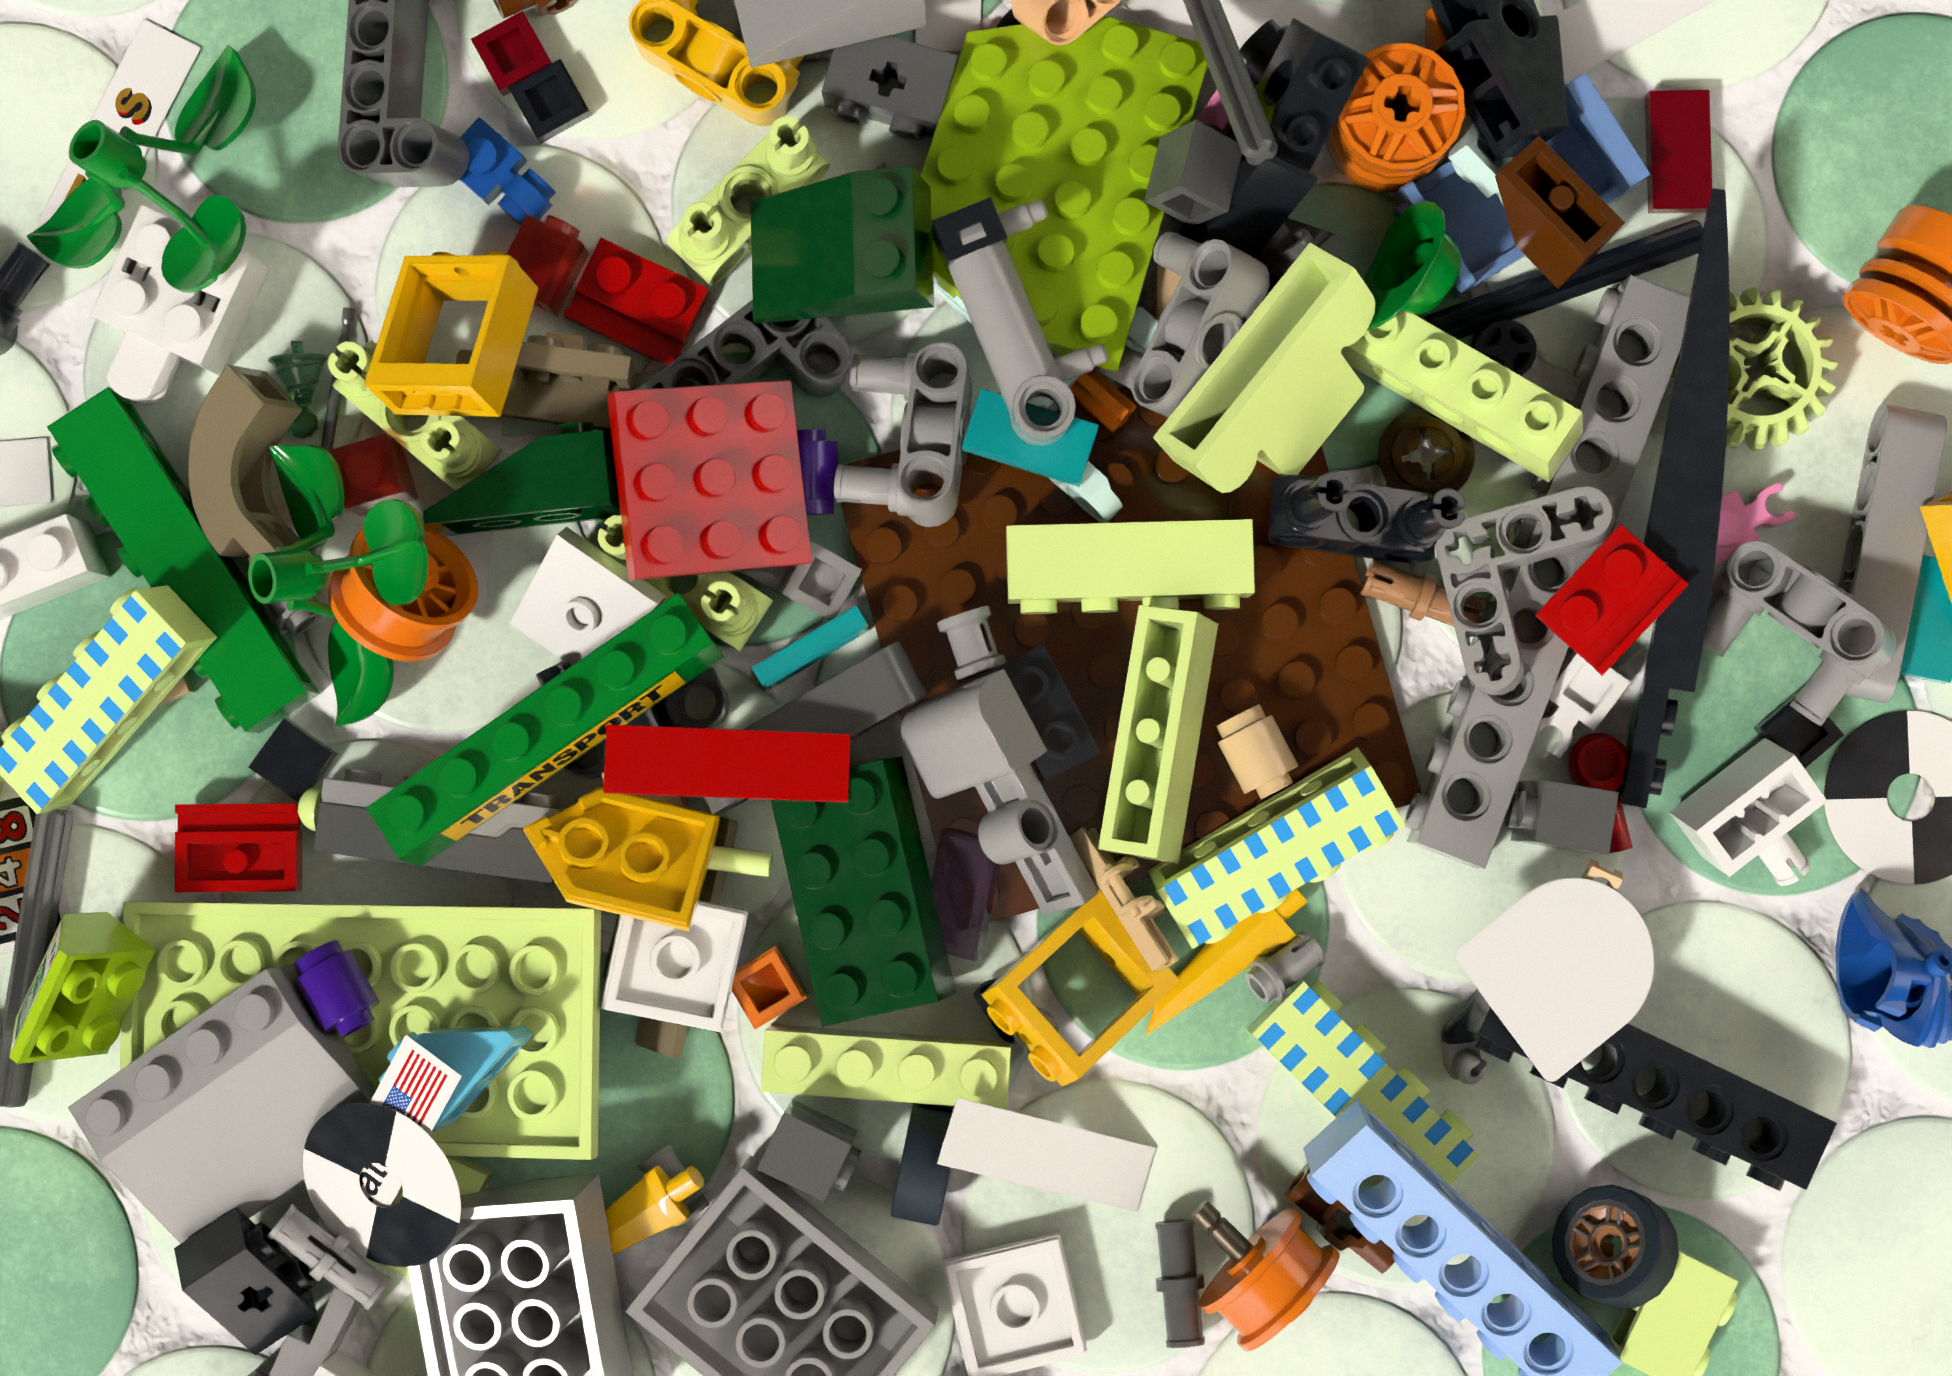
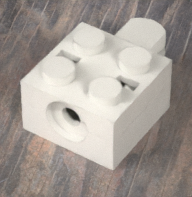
(165, 323)

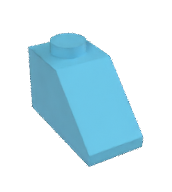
(474, 1054)

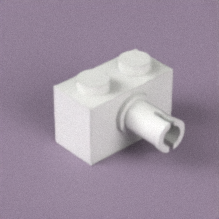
(1750, 812)

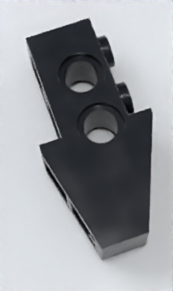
(1507, 68)
(1302, 101)

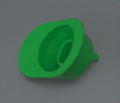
(1413, 264)

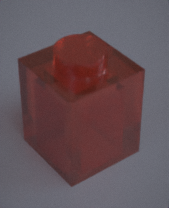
(550, 258)
(373, 473)

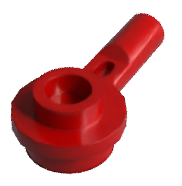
(1602, 764)

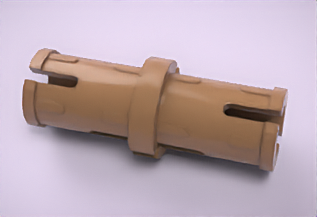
(1416, 593)

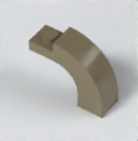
(233, 461)

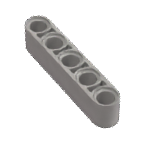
(1889, 531)

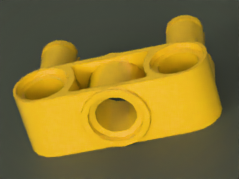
(711, 60)

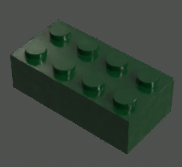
(865, 897)

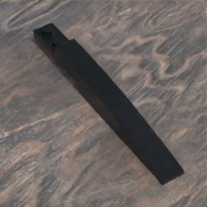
(1686, 504)

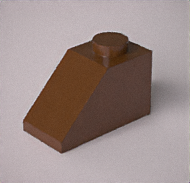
(1553, 212)

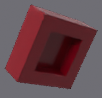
(511, 51)

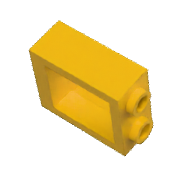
(472, 389)
(1048, 1049)

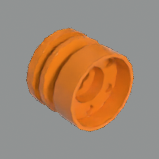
(1388, 153)
(1909, 289)

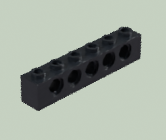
(1791, 1134)

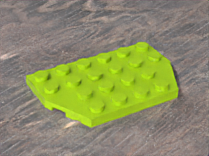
(1083, 138)

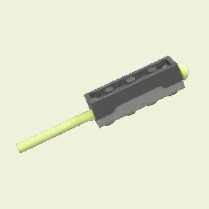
(494, 848)

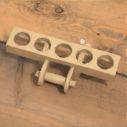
(1134, 913)

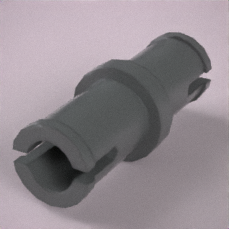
(1180, 1283)

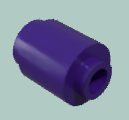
(818, 470)
(335, 989)

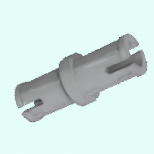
(329, 1257)

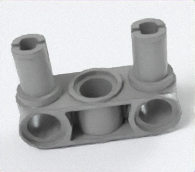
(1206, 311)
(930, 433)
(1810, 609)

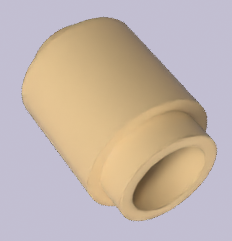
(1256, 752)

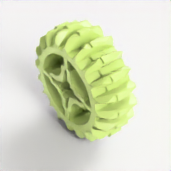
(1776, 380)

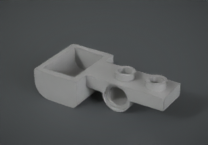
(987, 741)

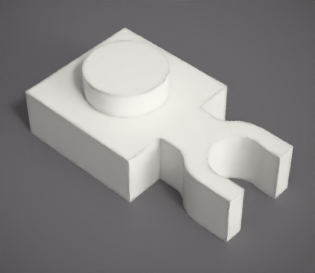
(1580, 696)

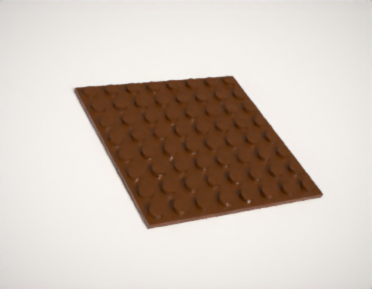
(1292, 646)

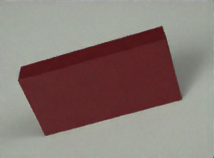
(1678, 150)

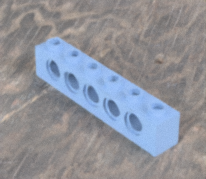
(1363, 1146)

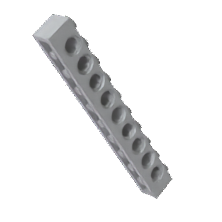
(1658, 322)

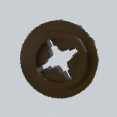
(1402, 438)

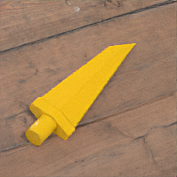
(1225, 959)
(651, 1206)

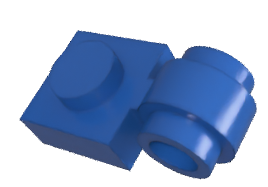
(495, 169)

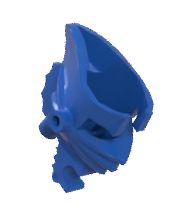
(1893, 974)

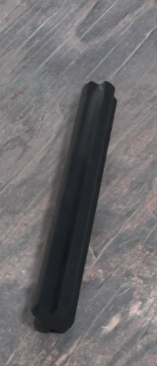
(1600, 271)

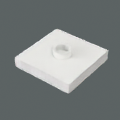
(581, 599)
(676, 971)
(1014, 1306)

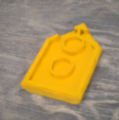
(628, 855)

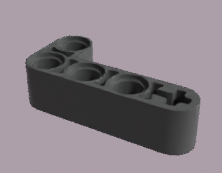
(392, 121)
(769, 346)
(846, 703)

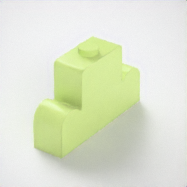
(1277, 380)

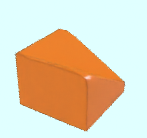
(768, 986)

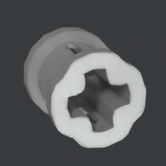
(972, 642)

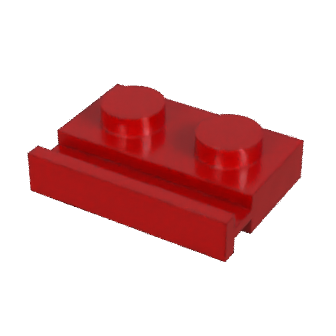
(636, 303)
(1611, 599)
(238, 848)

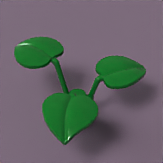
(88, 219)
(294, 574)

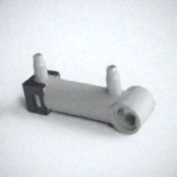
(977, 256)

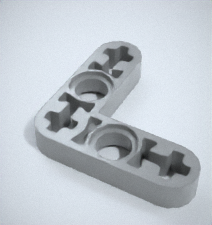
(1486, 576)

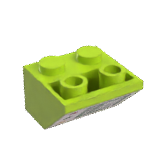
(80, 990)

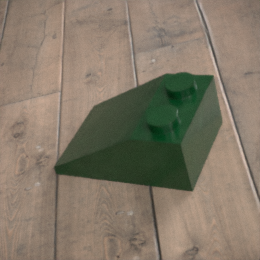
(843, 247)
(542, 484)

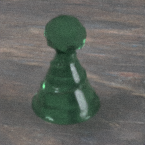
(299, 377)

